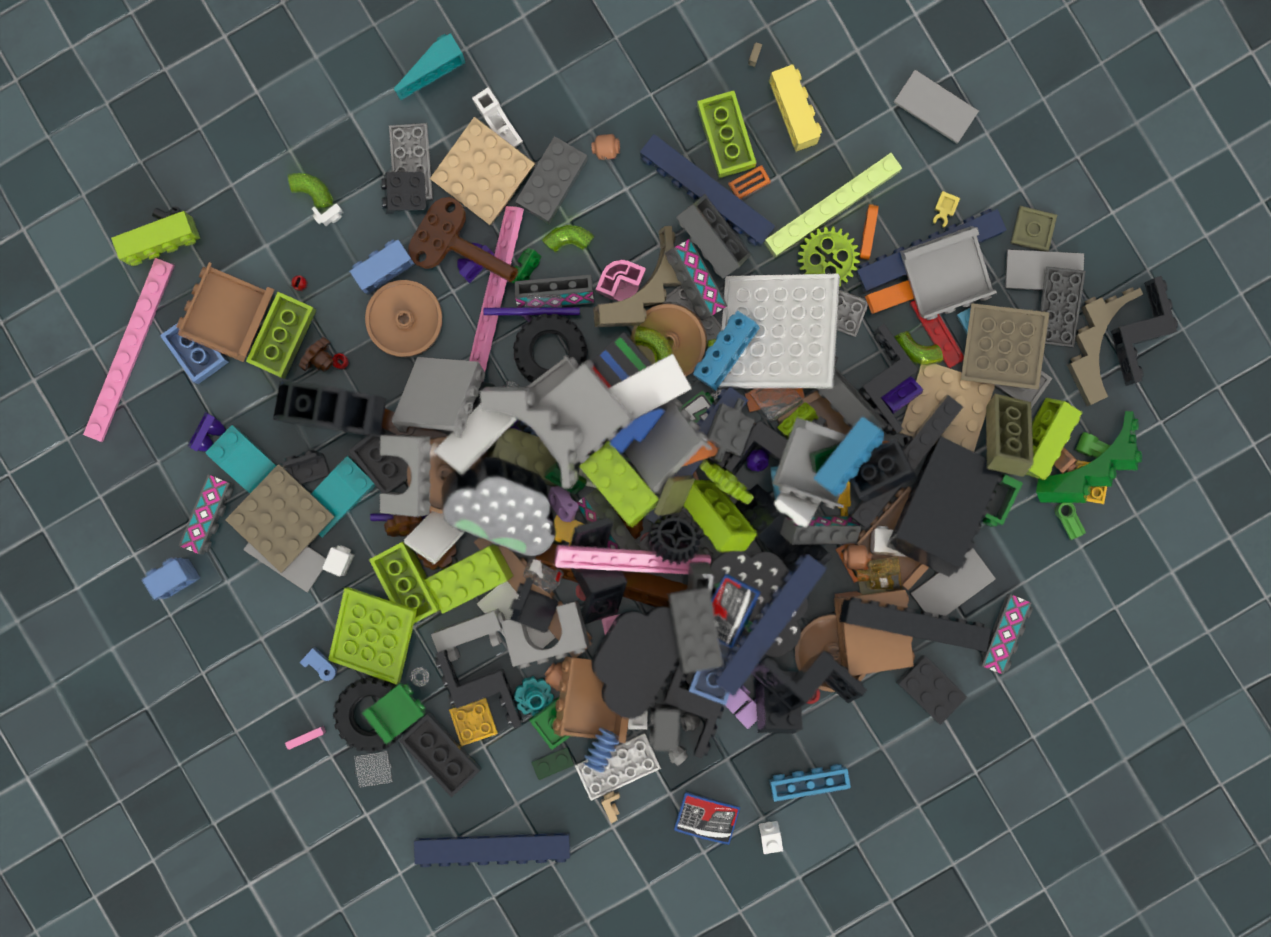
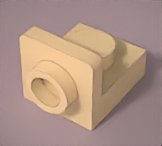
(611, 809)

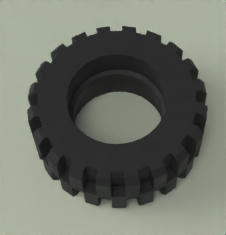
(546, 325)
(345, 714)

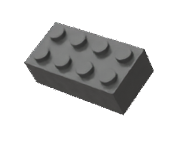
(551, 180)
(713, 236)
(695, 629)
(666, 727)

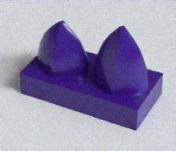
(468, 268)
(902, 394)
(207, 425)

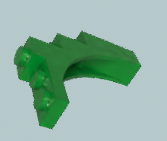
(1075, 485)

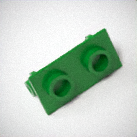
(529, 260)

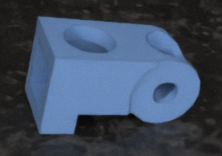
(320, 663)

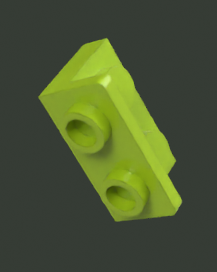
(804, 412)

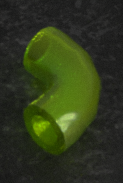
(313, 187)
(568, 235)
(654, 341)
(918, 353)

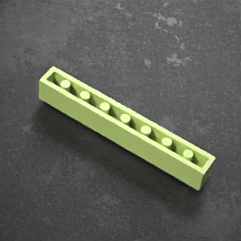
(833, 205)

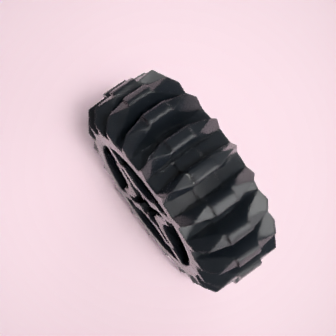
(665, 544)

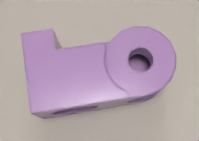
(563, 503)

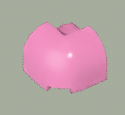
(620, 280)

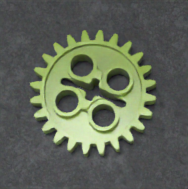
(840, 243)
(726, 481)

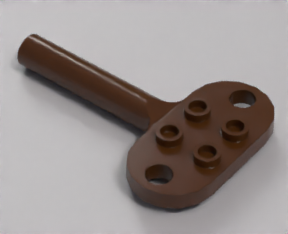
(440, 234)

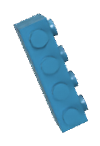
(726, 350)
(849, 456)
(810, 783)

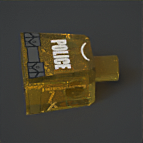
(882, 574)

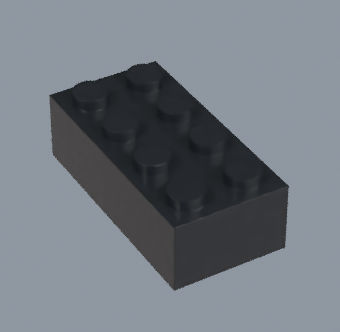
(440, 754)

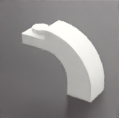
(495, 117)

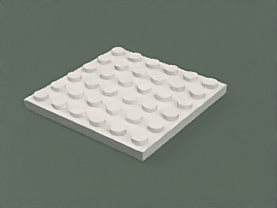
(794, 334)

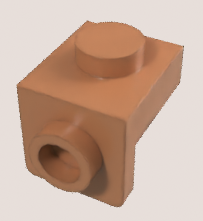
(1066, 461)

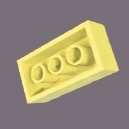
(794, 107)

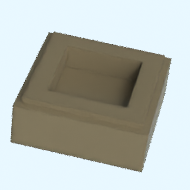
(755, 54)

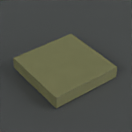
(1033, 229)
(674, 495)

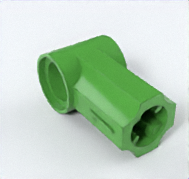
(1091, 445)
(1070, 522)

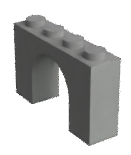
(416, 453)
(573, 638)

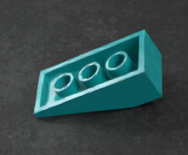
(436, 62)
(241, 458)
(343, 490)

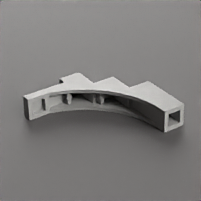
(544, 419)

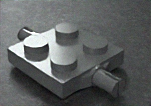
(730, 429)

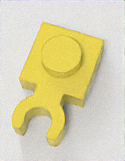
(945, 206)

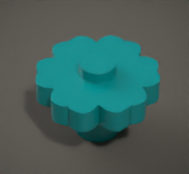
(533, 695)

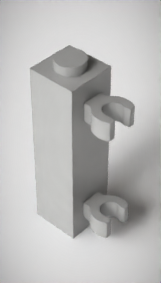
(469, 630)

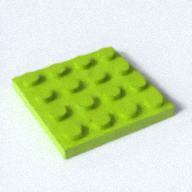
(372, 635)

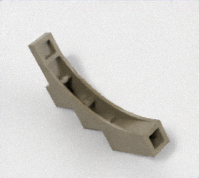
(630, 310)
(1086, 369)

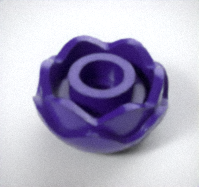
(757, 460)

